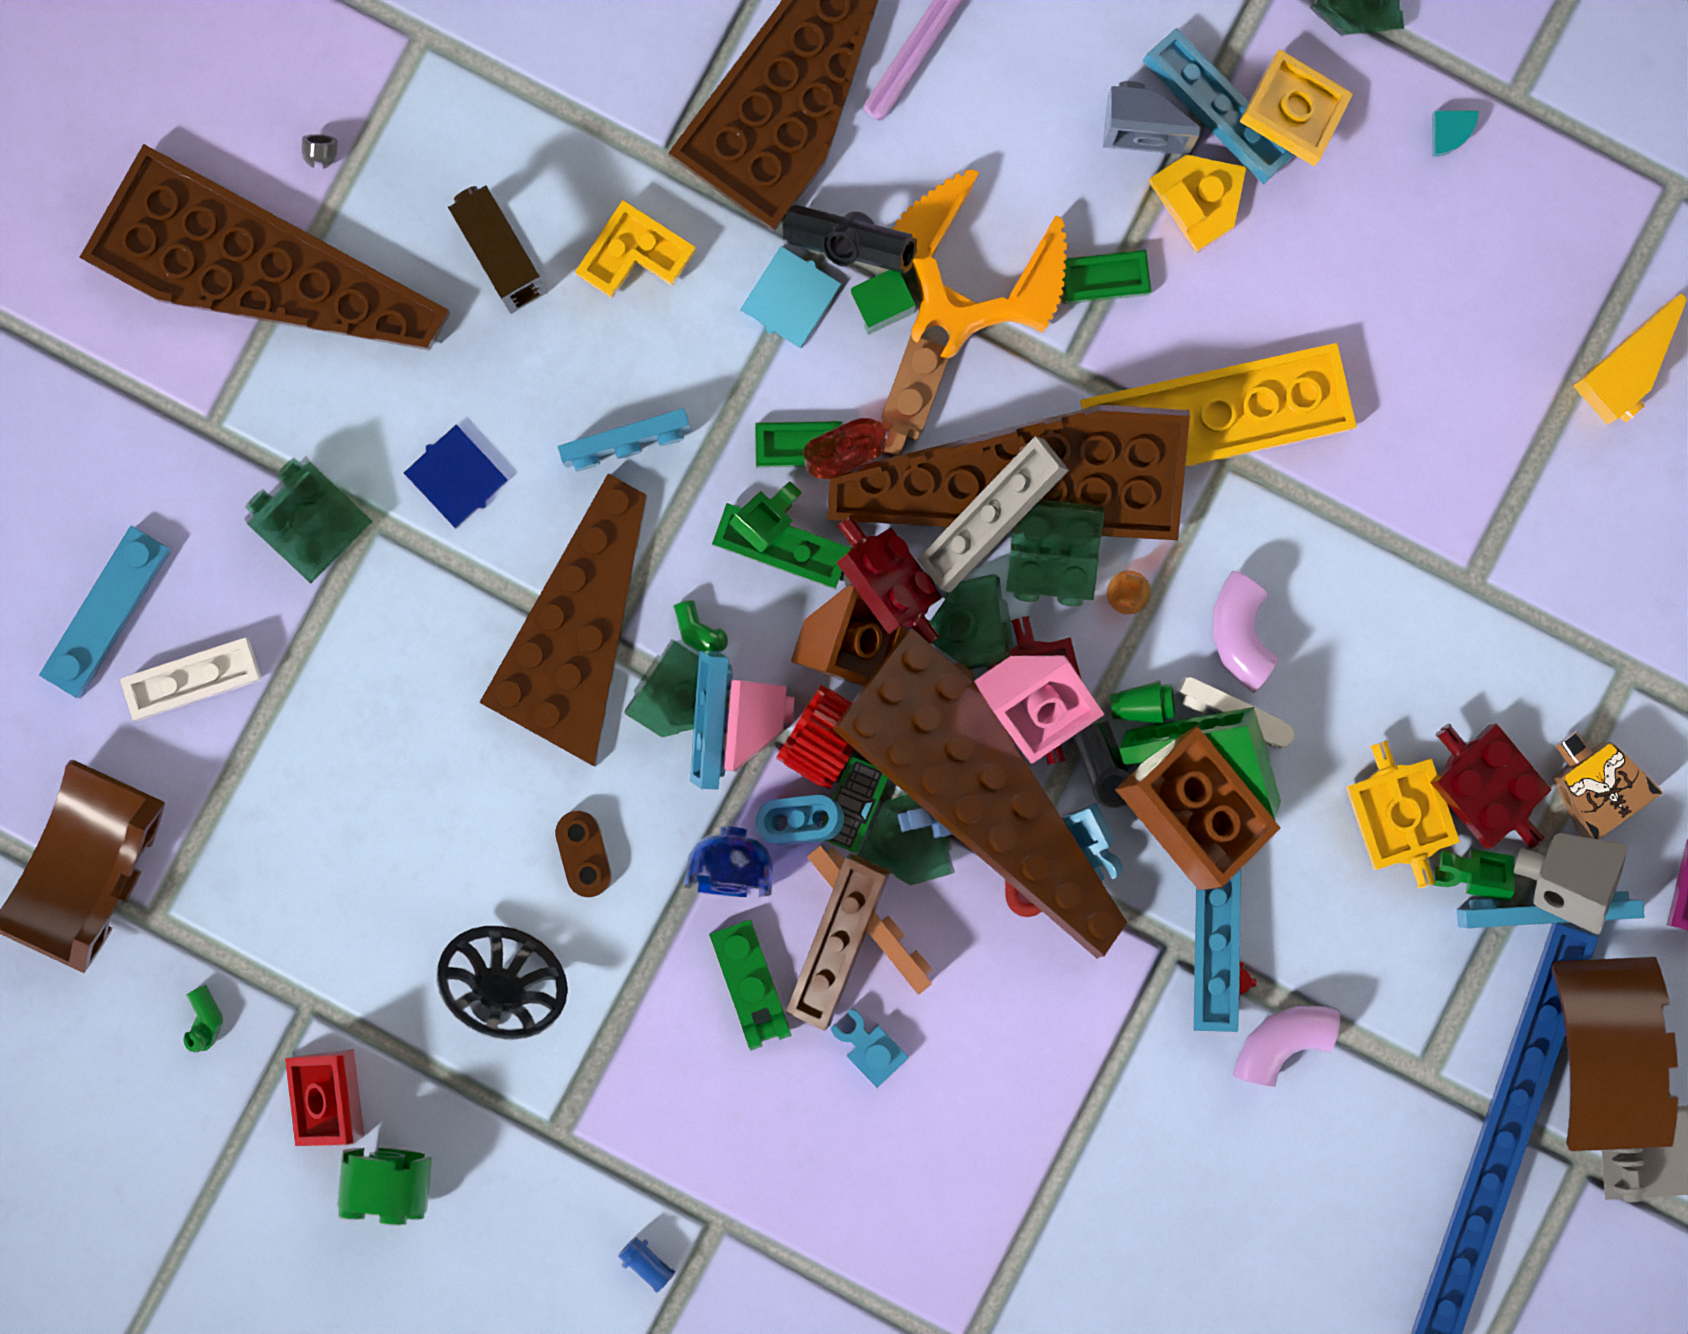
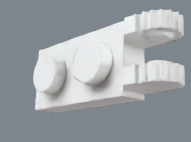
(1202, 697)

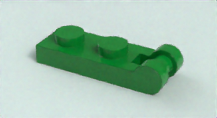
(749, 982)

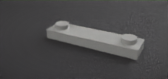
(992, 514)

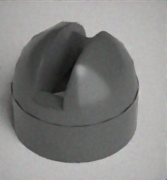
(319, 148)

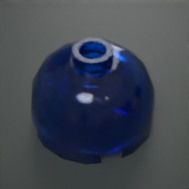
(730, 865)

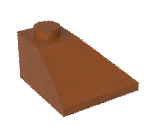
(844, 639)

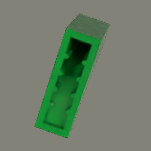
(1234, 736)

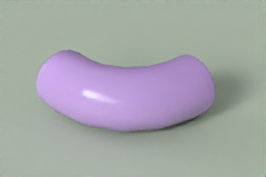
(1236, 634)
(1281, 1037)

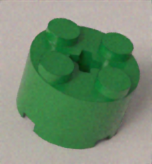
(384, 1184)

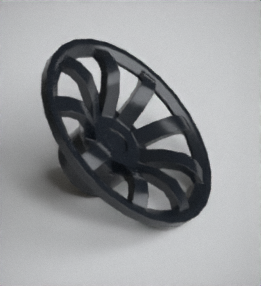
(498, 990)

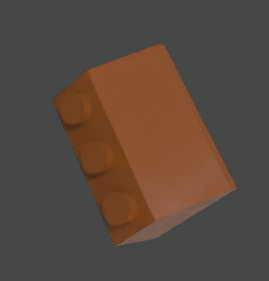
(1198, 809)

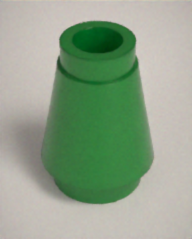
(1144, 703)

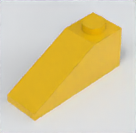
(1631, 368)

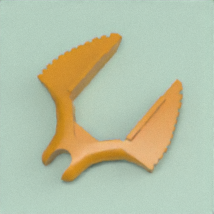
(1031, 300)

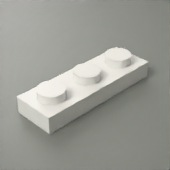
(190, 679)

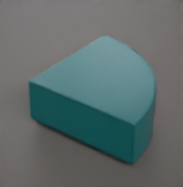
(1451, 130)

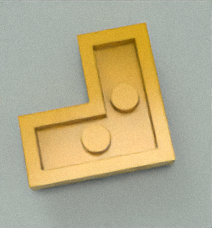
(633, 239)

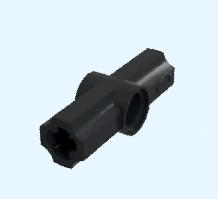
(849, 238)

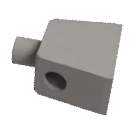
(1575, 878)

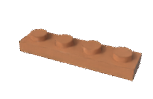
(884, 931)

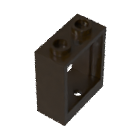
(497, 248)

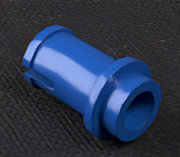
(646, 1264)

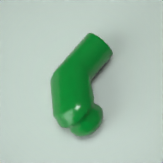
(695, 633)
(207, 1022)

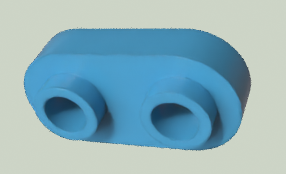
(802, 820)

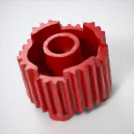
(813, 745)

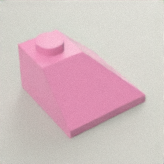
(1038, 701)
(755, 720)

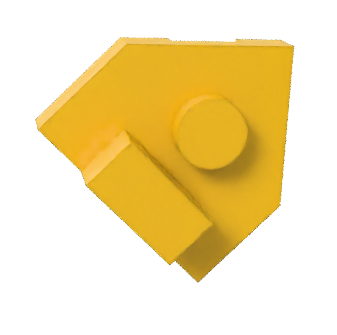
(1200, 197)

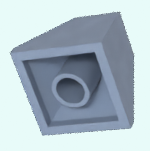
(1146, 122)

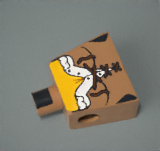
(1600, 786)

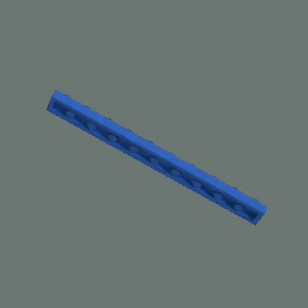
(1501, 1142)

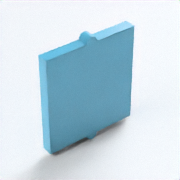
(790, 297)

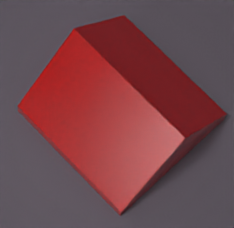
(324, 1099)

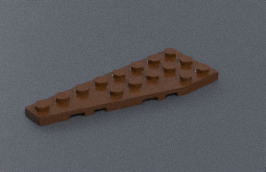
(778, 107)
(222, 254)
(1114, 456)
(956, 760)

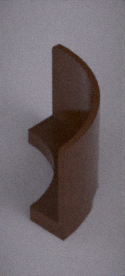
(81, 867)
(1617, 1053)

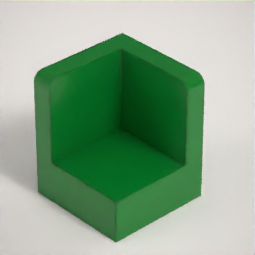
(883, 300)

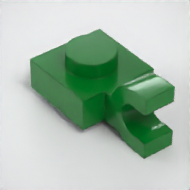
(764, 518)
(1483, 872)

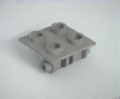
(1648, 1171)

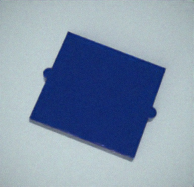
(455, 476)

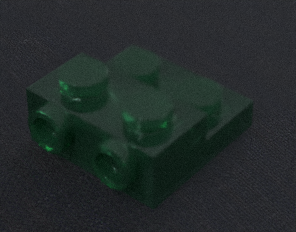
(306, 518)
(1055, 552)

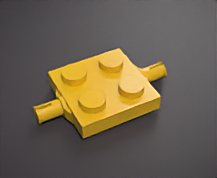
(1402, 814)

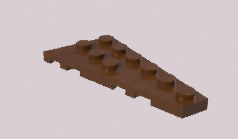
(568, 646)

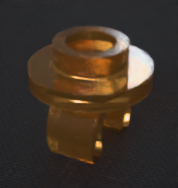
(1128, 592)

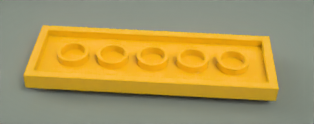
(1252, 403)

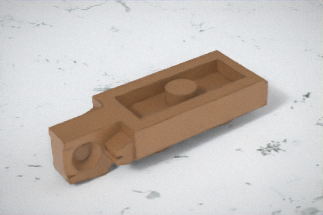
(912, 393)

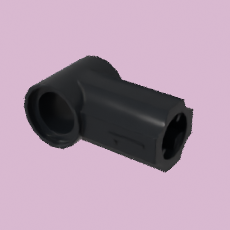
(1101, 759)

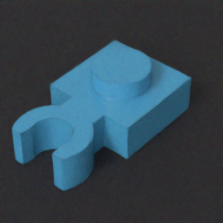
(1094, 838)
(873, 1052)

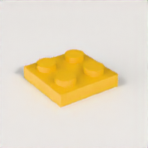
(1296, 107)

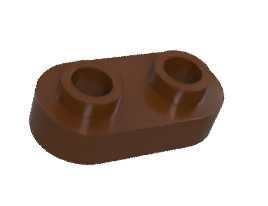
(584, 853)

